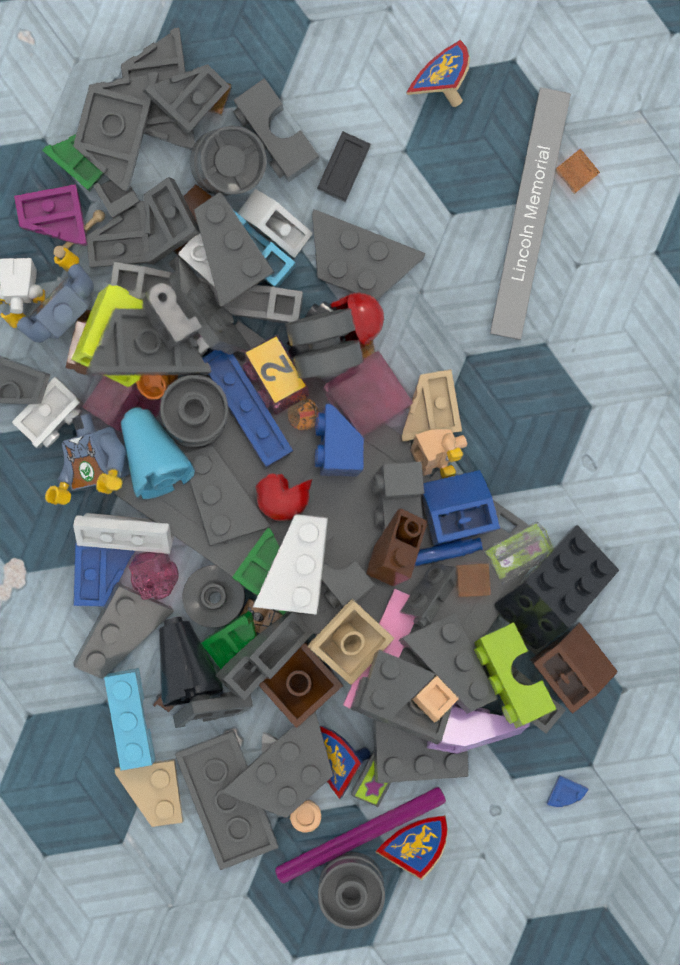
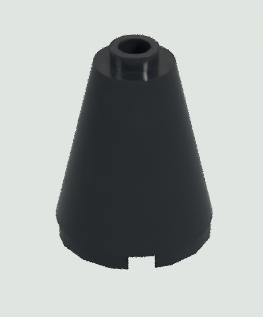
(184, 664)

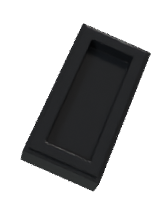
(344, 166)

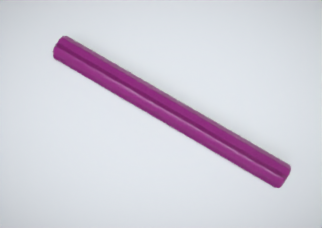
(360, 835)

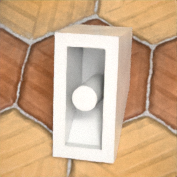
(275, 223)

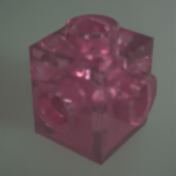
(153, 575)

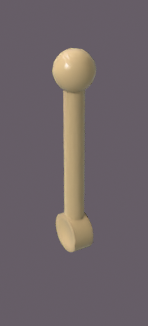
(98, 216)

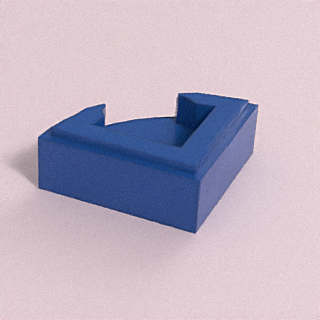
(566, 792)

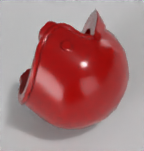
(367, 316)
(279, 500)

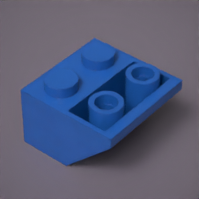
(340, 445)
(459, 507)

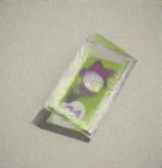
(519, 552)

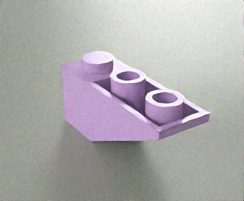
(474, 730)

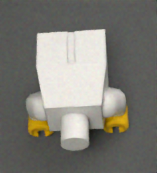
(18, 283)

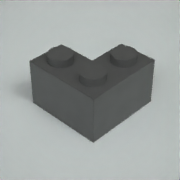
(398, 487)

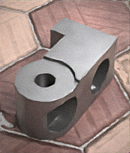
(168, 317)

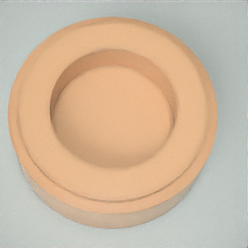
(306, 817)

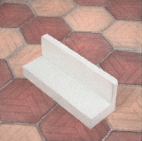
(122, 533)

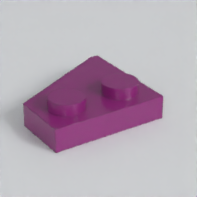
(53, 214)

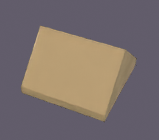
(350, 641)

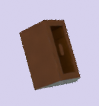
(574, 667)

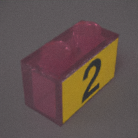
(275, 375)

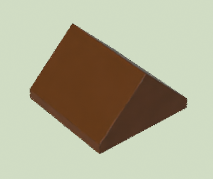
(301, 685)

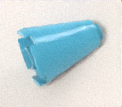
(152, 455)

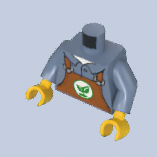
(61, 307)
(90, 460)

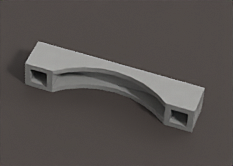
(257, 303)

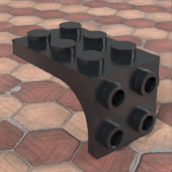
(557, 589)

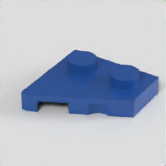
(97, 573)

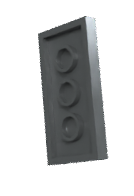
(231, 825)

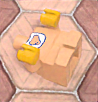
(437, 449)

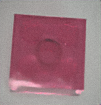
(368, 395)

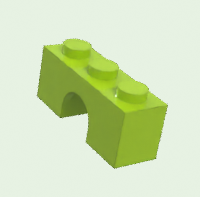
(520, 701)

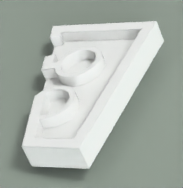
(297, 569)

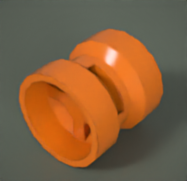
(155, 385)

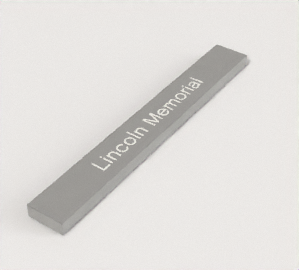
(530, 213)

